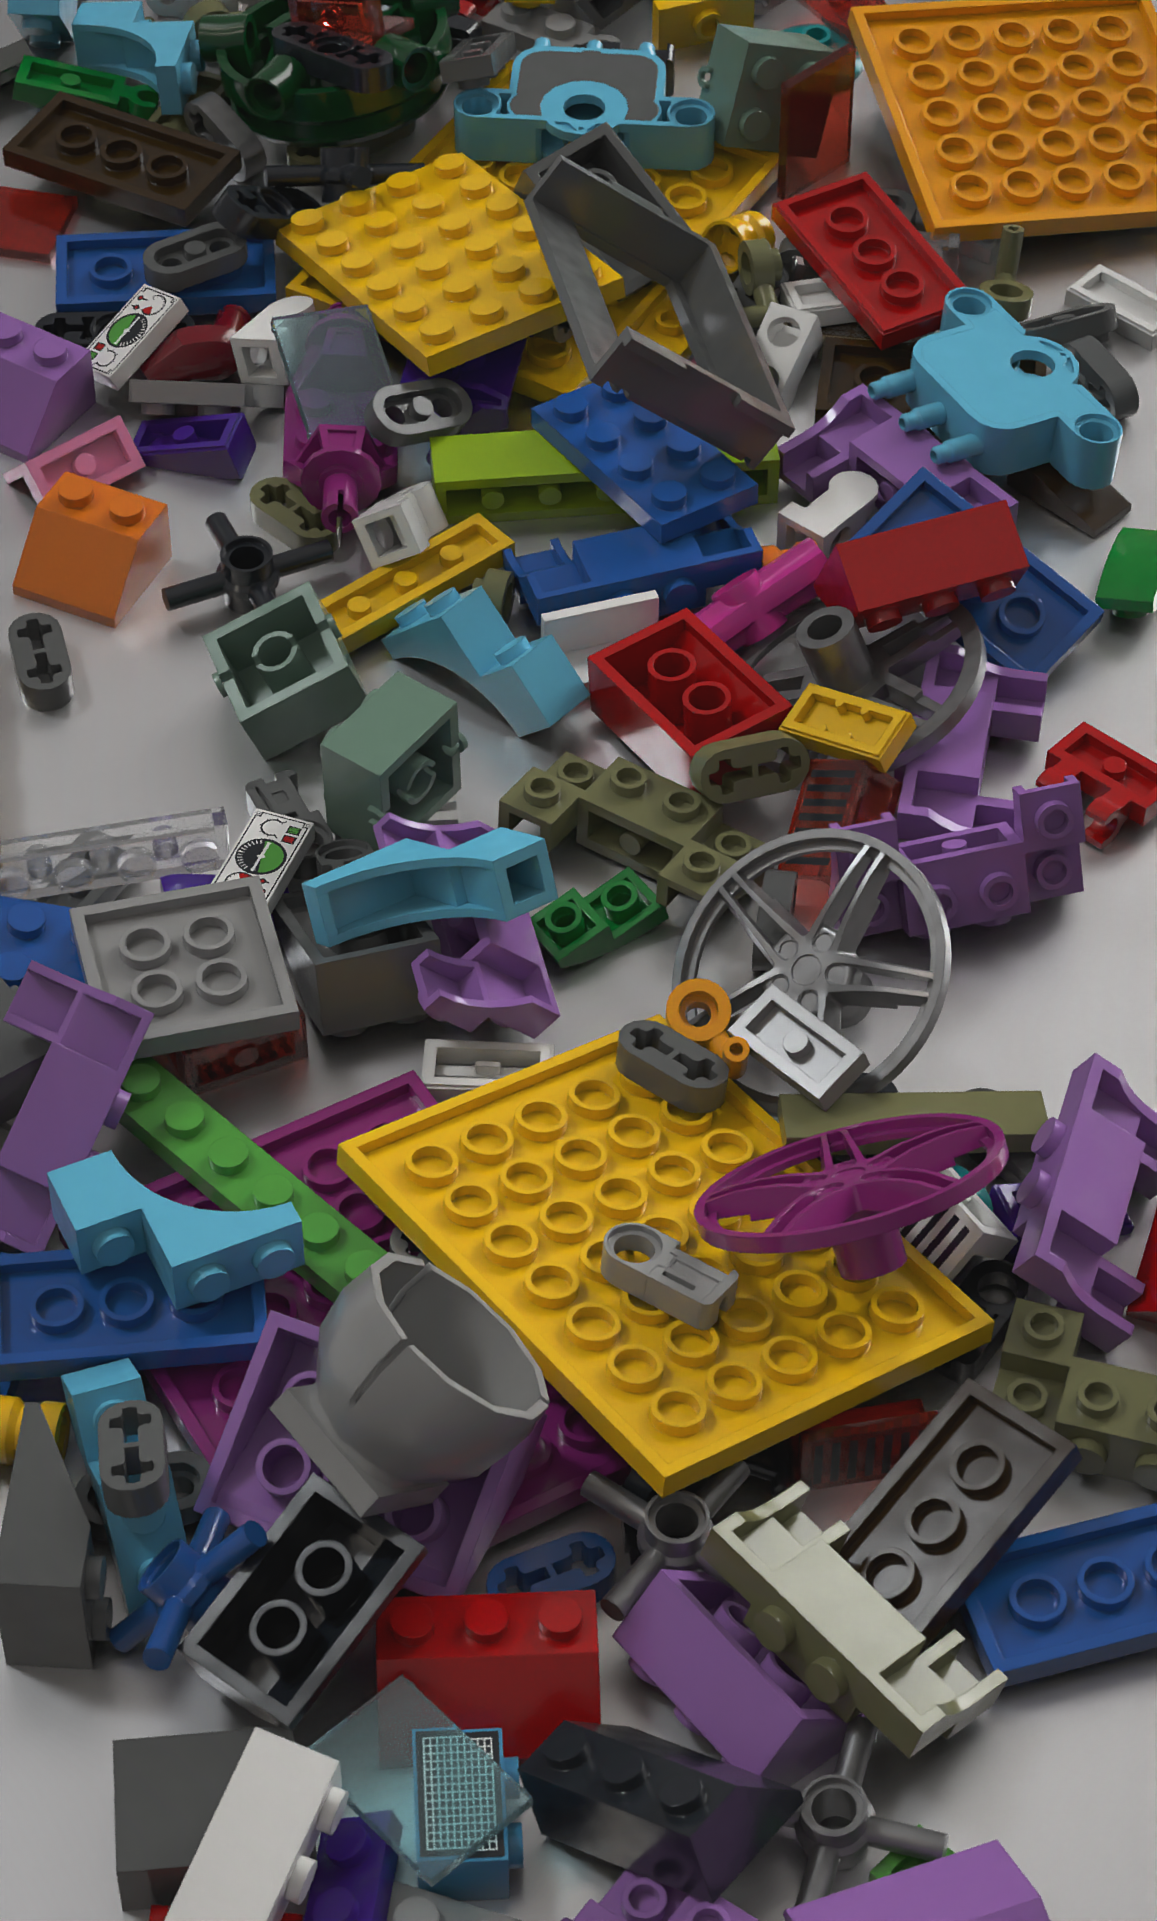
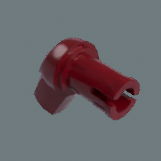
(198, 350)

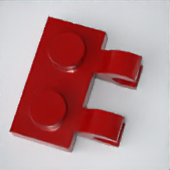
(1109, 772)

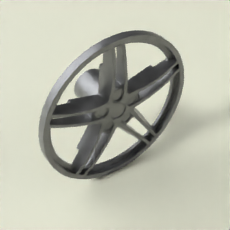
(844, 663)
(822, 964)

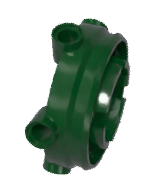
(303, 111)

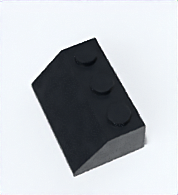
(300, 1604)
(653, 1805)

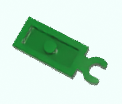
(42, 79)

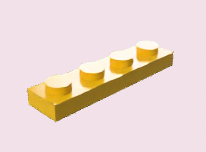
(452, 560)

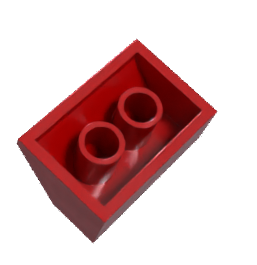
(925, 567)
(678, 691)
(497, 1660)

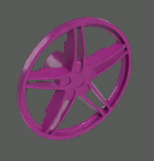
(857, 1201)

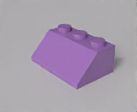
(42, 387)
(724, 1683)
(960, 1887)

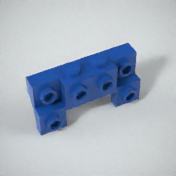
(633, 564)

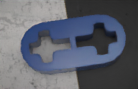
(550, 1567)

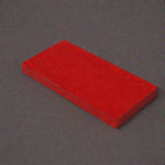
(869, 257)

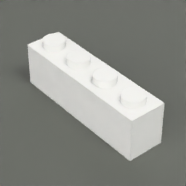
(263, 1834)

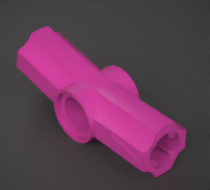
(760, 600)

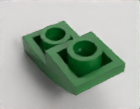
(1130, 574)
(606, 919)

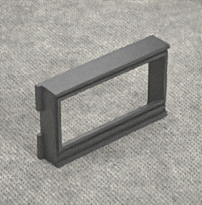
(731, 390)

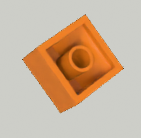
(93, 549)

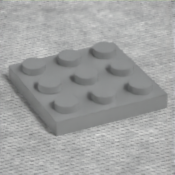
(194, 959)

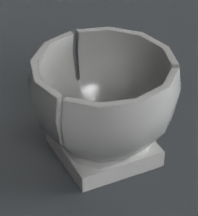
(412, 1388)

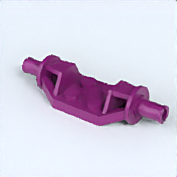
(337, 466)

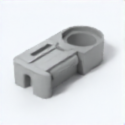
(670, 1278)

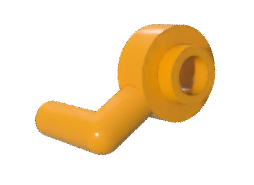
(712, 1036)

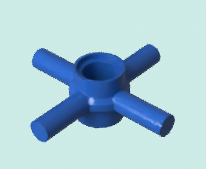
(184, 1584)

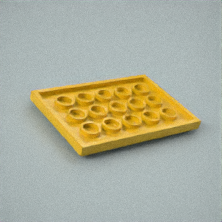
(438, 262)

